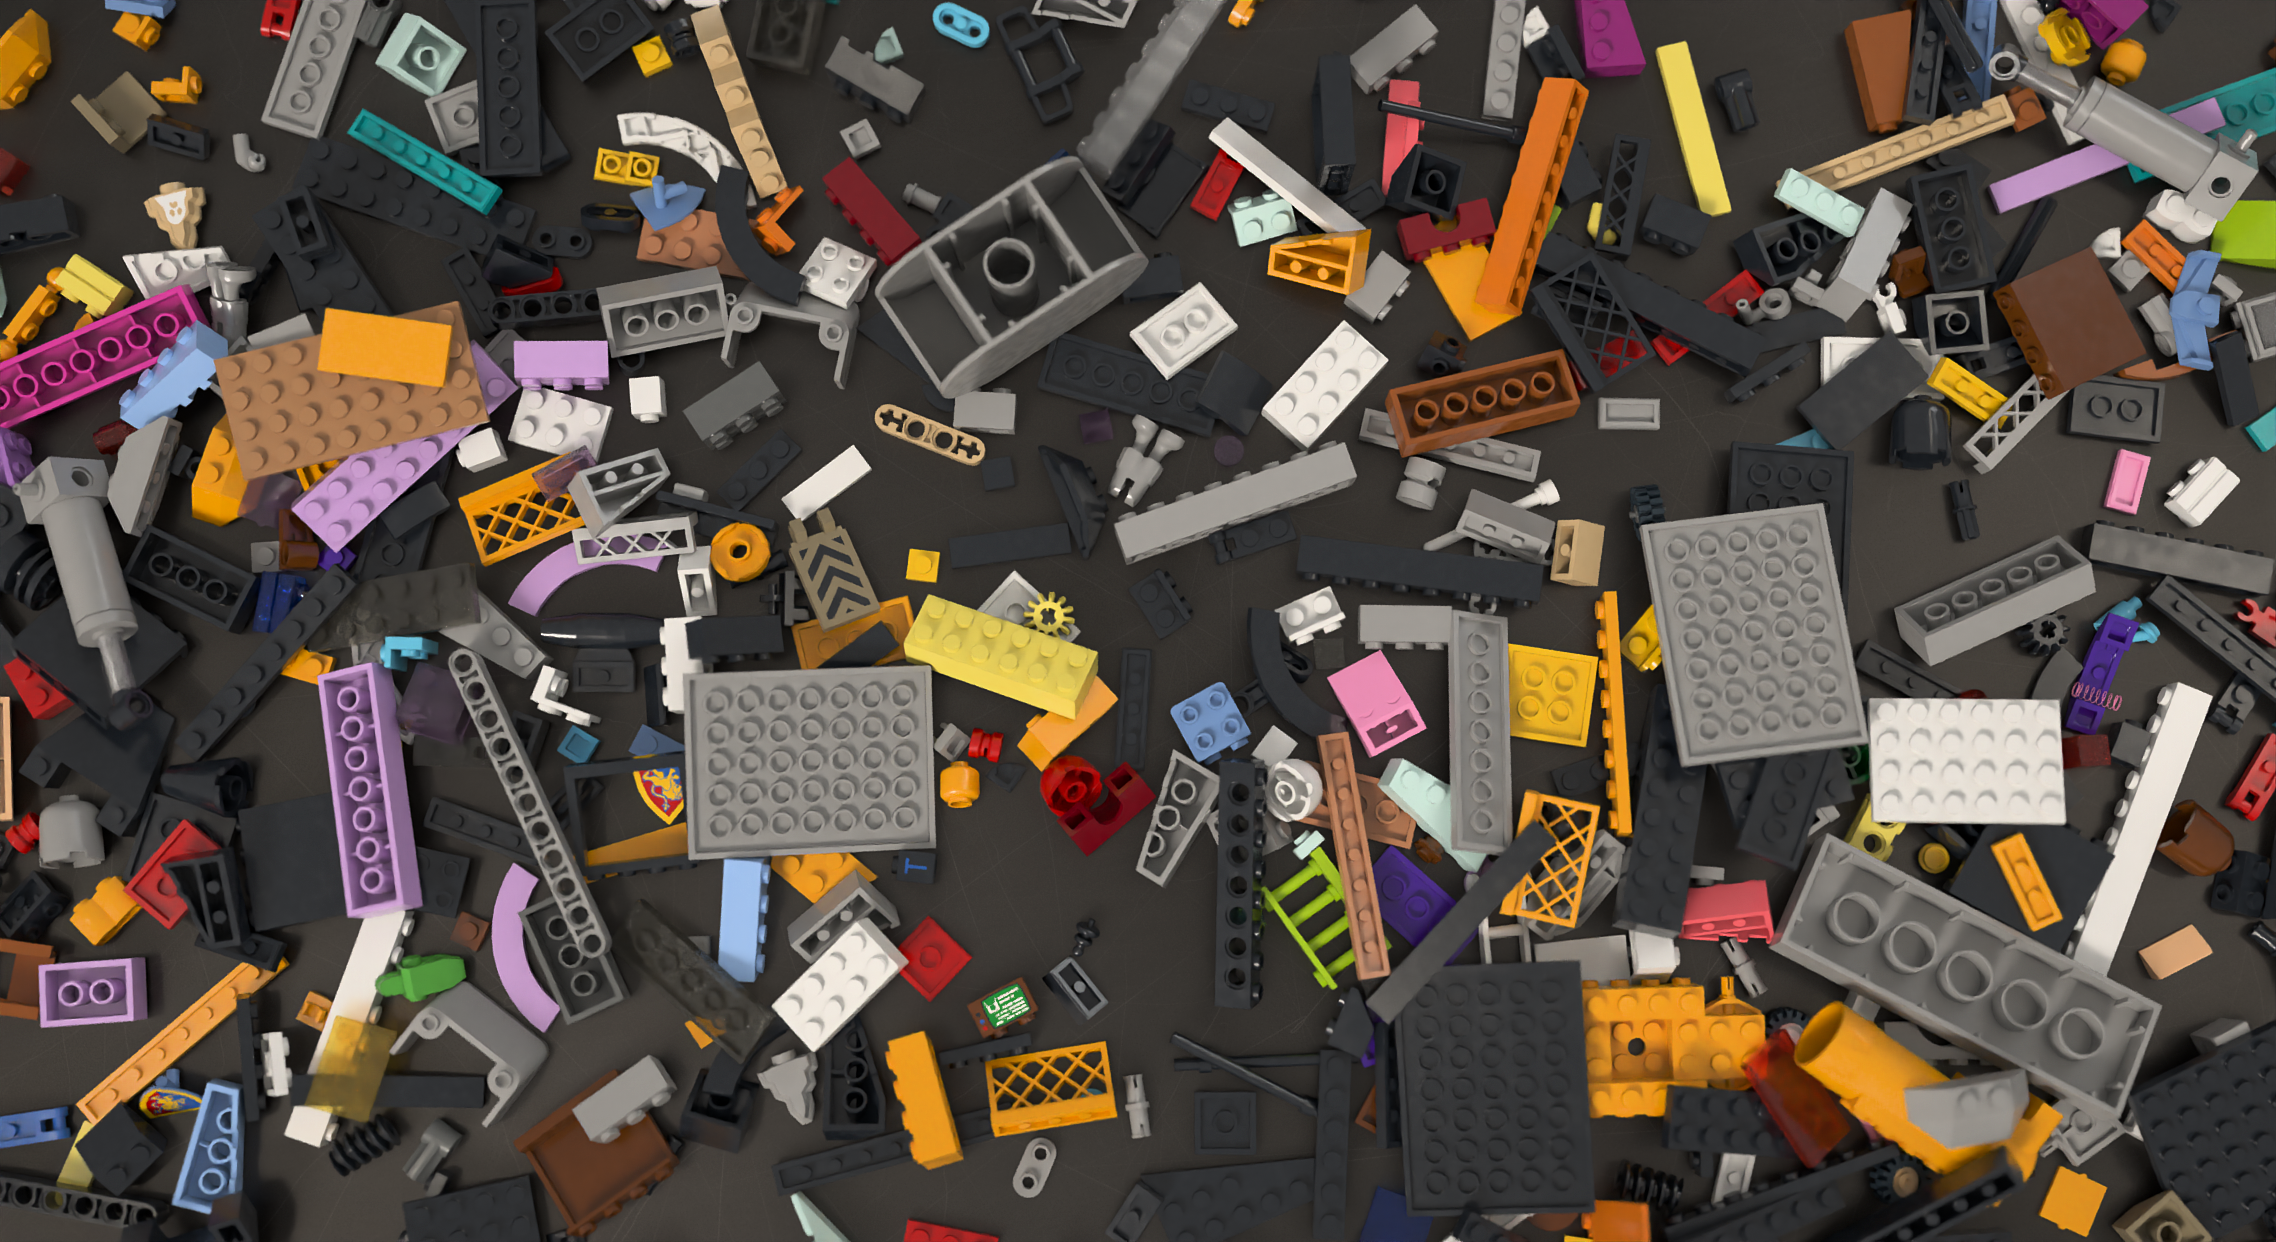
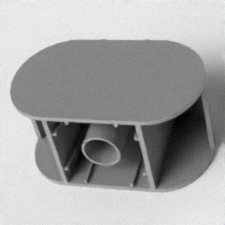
(1010, 277)

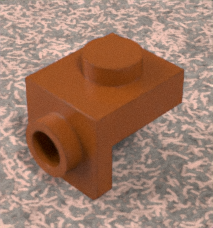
(2024, 107)

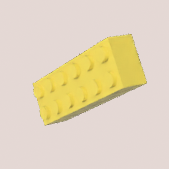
(1001, 656)

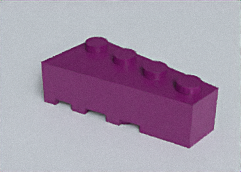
(1607, 39)

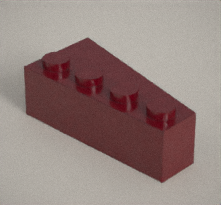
(871, 212)

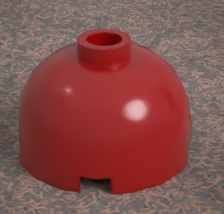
(1068, 782)

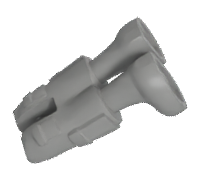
(227, 309)
(1142, 469)

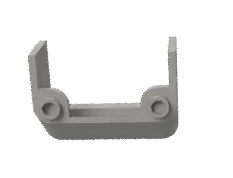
(835, 332)
(491, 1030)

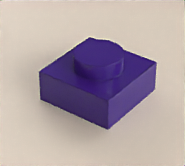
(344, 557)

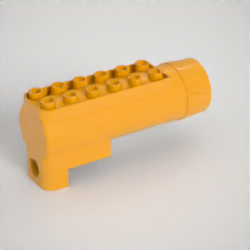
(1870, 1077)

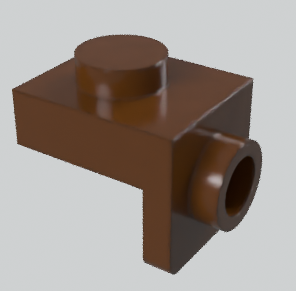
(1907, 272)

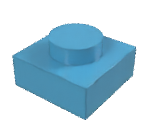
(578, 745)

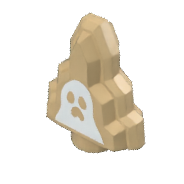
(178, 212)

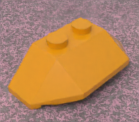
(23, 58)
(219, 479)

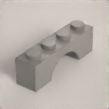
(1911, 1038)

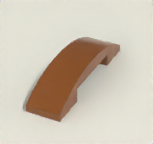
(2147, 371)

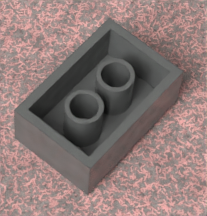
(735, 407)

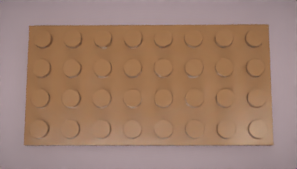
(298, 417)

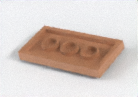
(690, 245)
(1381, 815)

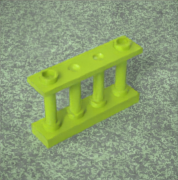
(1317, 866)

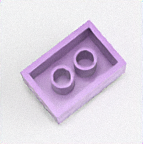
(561, 364)
(93, 992)

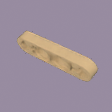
(932, 430)

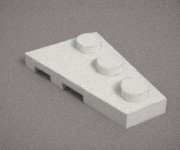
(168, 269)

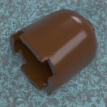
(2196, 840)

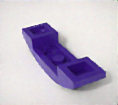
(2099, 670)

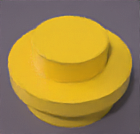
(1933, 858)

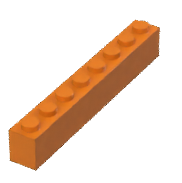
(1532, 196)

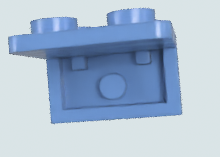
(1211, 723)

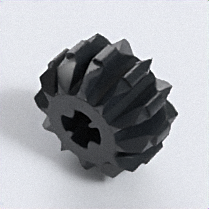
(2052, 636)

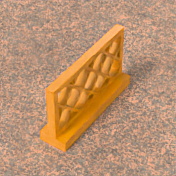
(504, 493)
(1532, 811)
(1049, 1113)

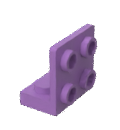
(14, 457)

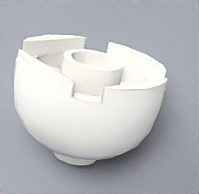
(1293, 789)

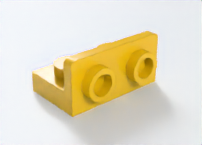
(1641, 643)

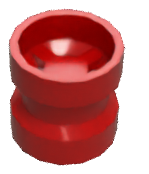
(986, 745)
(25, 834)

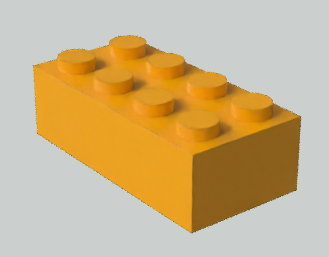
(925, 1101)

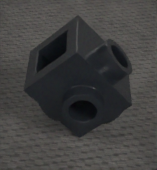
(1442, 356)

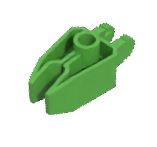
(422, 976)

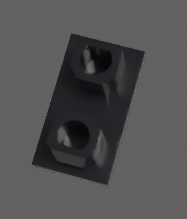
(788, 587)

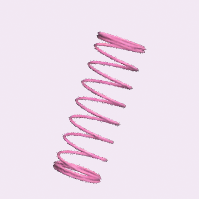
(2078, 689)

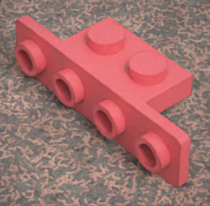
(1400, 130)

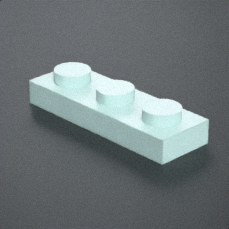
(1819, 202)

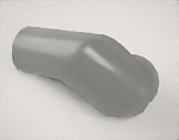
(246, 157)

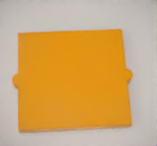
(2072, 1201)

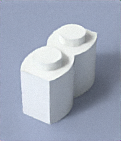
(2184, 221)

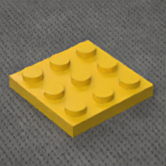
(1550, 694)

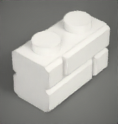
(2201, 491)

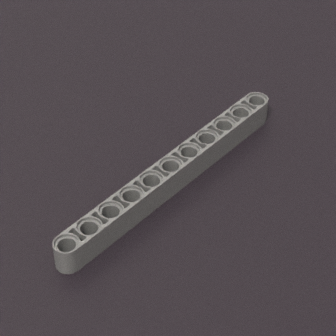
(519, 791)

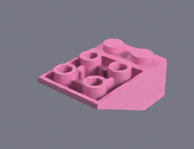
(1376, 703)

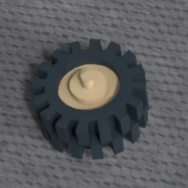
(1899, 1177)

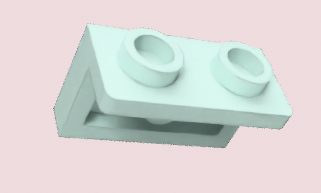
(1261, 217)

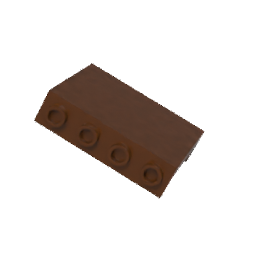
(2069, 322)
(591, 1177)

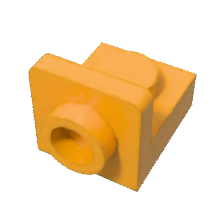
(138, 29)
(179, 91)

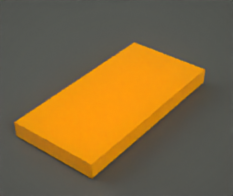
(1458, 281)
(385, 348)
(816, 647)

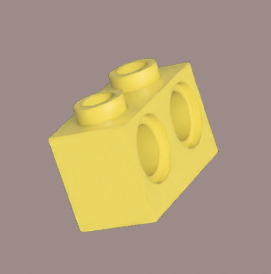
(1882, 834)

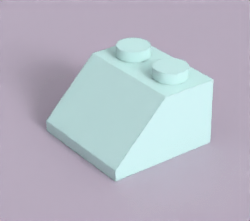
(420, 55)

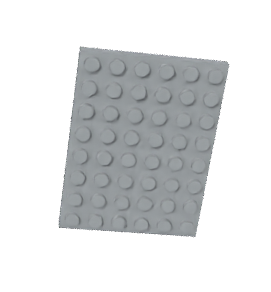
(1753, 635)
(809, 761)

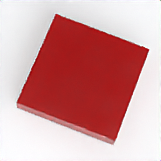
(932, 958)

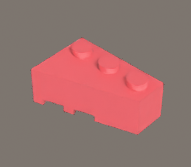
(1728, 910)

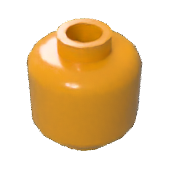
(2123, 62)
(959, 784)

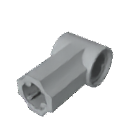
(2157, 315)

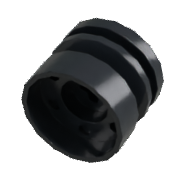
(29, 571)

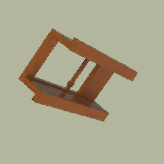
(23, 992)

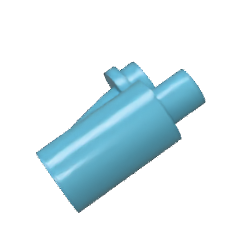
(2146, 631)

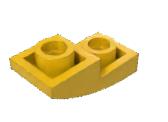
(626, 168)

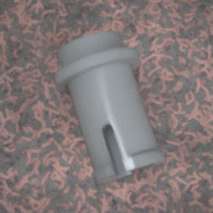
(921, 198)

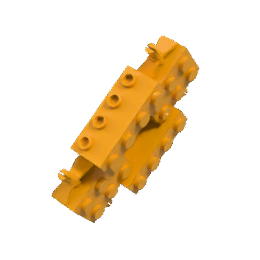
(1680, 1037)

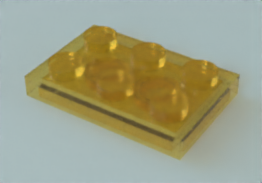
(351, 1069)

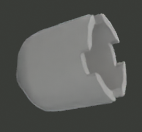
(70, 834)

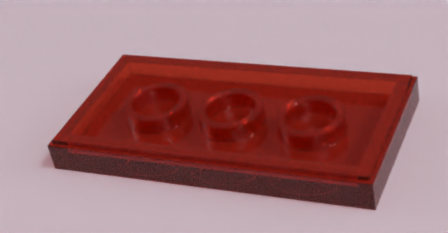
(1795, 1099)

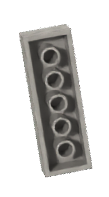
(1995, 600)

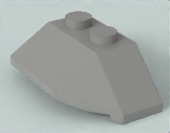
(143, 473)
(1600, 878)
(1969, 1108)

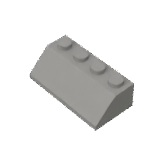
(663, 311)

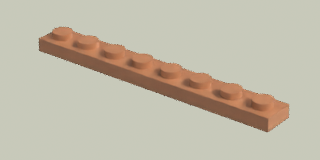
(1353, 856)

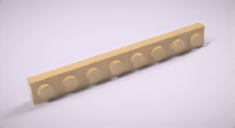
(1910, 146)

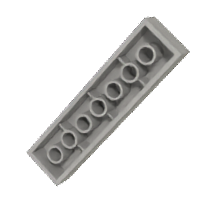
(1235, 503)

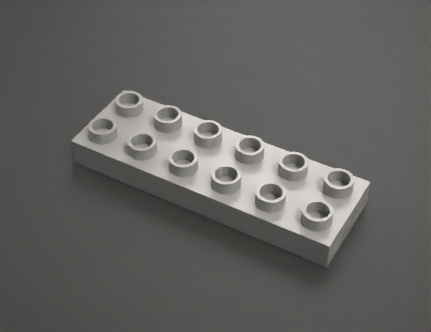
(1966, 977)

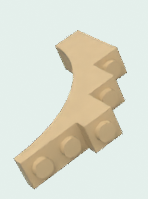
(738, 101)

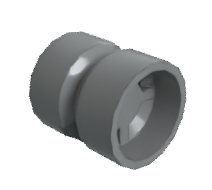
(1421, 482)

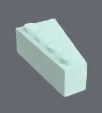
(1428, 804)

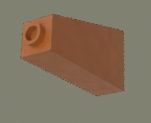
(1880, 64)

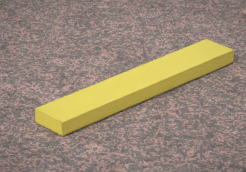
(1693, 129)

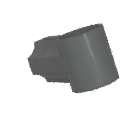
(376, 22)
(436, 1144)

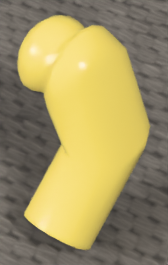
(1609, 236)

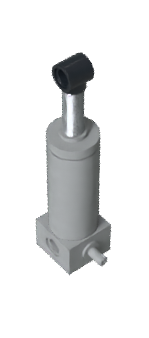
(2204, 168)
(70, 503)

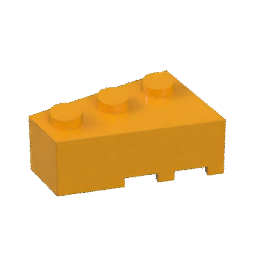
(1323, 260)
(1054, 732)

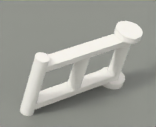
(1488, 933)

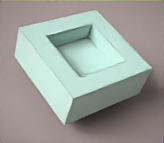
(1306, 843)

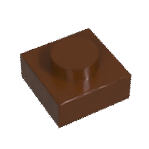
(470, 931)

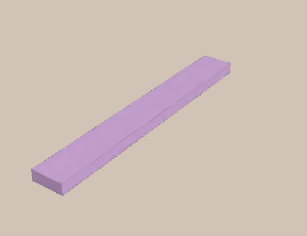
(2085, 163)

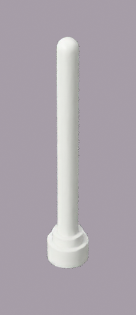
(1544, 494)

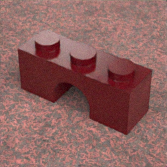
(1422, 239)
(1125, 799)

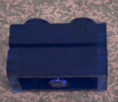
(276, 599)

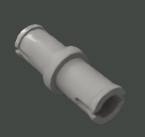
(1744, 967)
(1137, 1106)

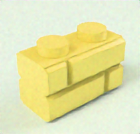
(93, 286)

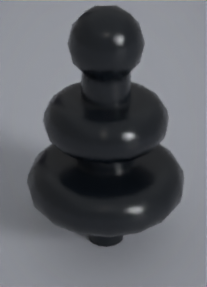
(1087, 931)

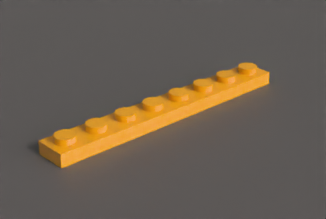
(1614, 726)
(175, 1040)

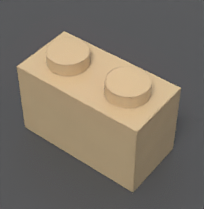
(1577, 552)

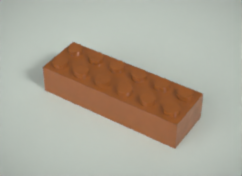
(1482, 403)

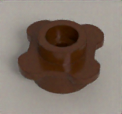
(1429, 849)

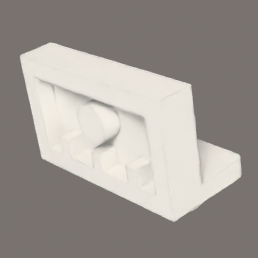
(1310, 615)

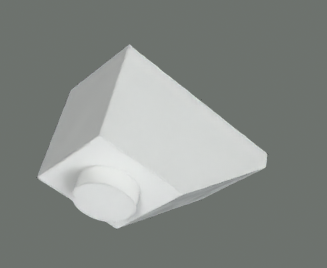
(698, 582)

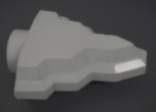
(792, 1082)

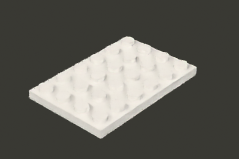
(1965, 761)

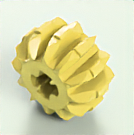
(1047, 606)

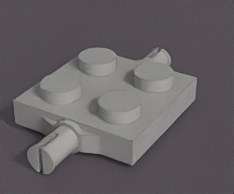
(2080, 1133)

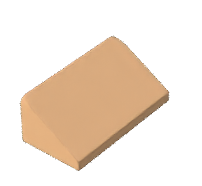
(2174, 952)

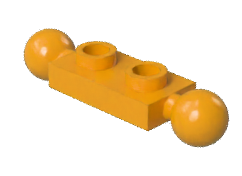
(27, 321)

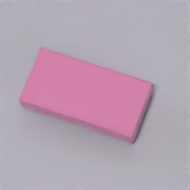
(2126, 482)

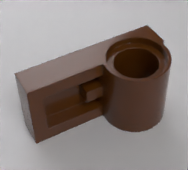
(296, 543)

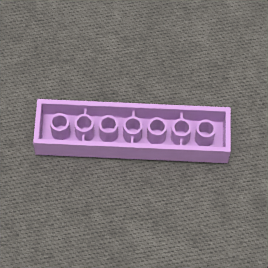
(370, 481)
(369, 791)

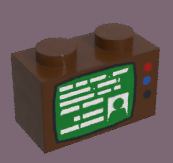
(1003, 1007)

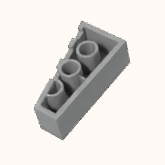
(1182, 809)

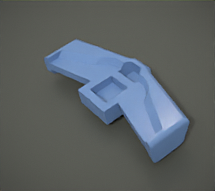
(2195, 309)

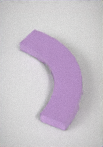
(563, 565)
(511, 951)

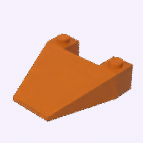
(1617, 1222)

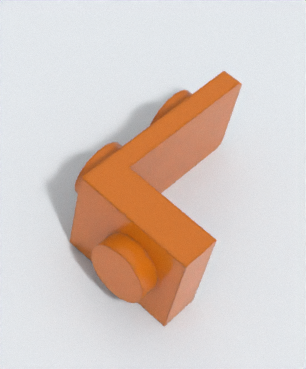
(768, 231)

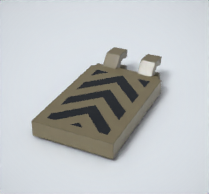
(831, 573)

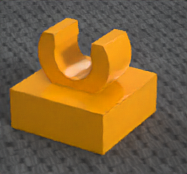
(315, 1010)

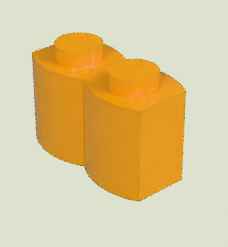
(105, 912)

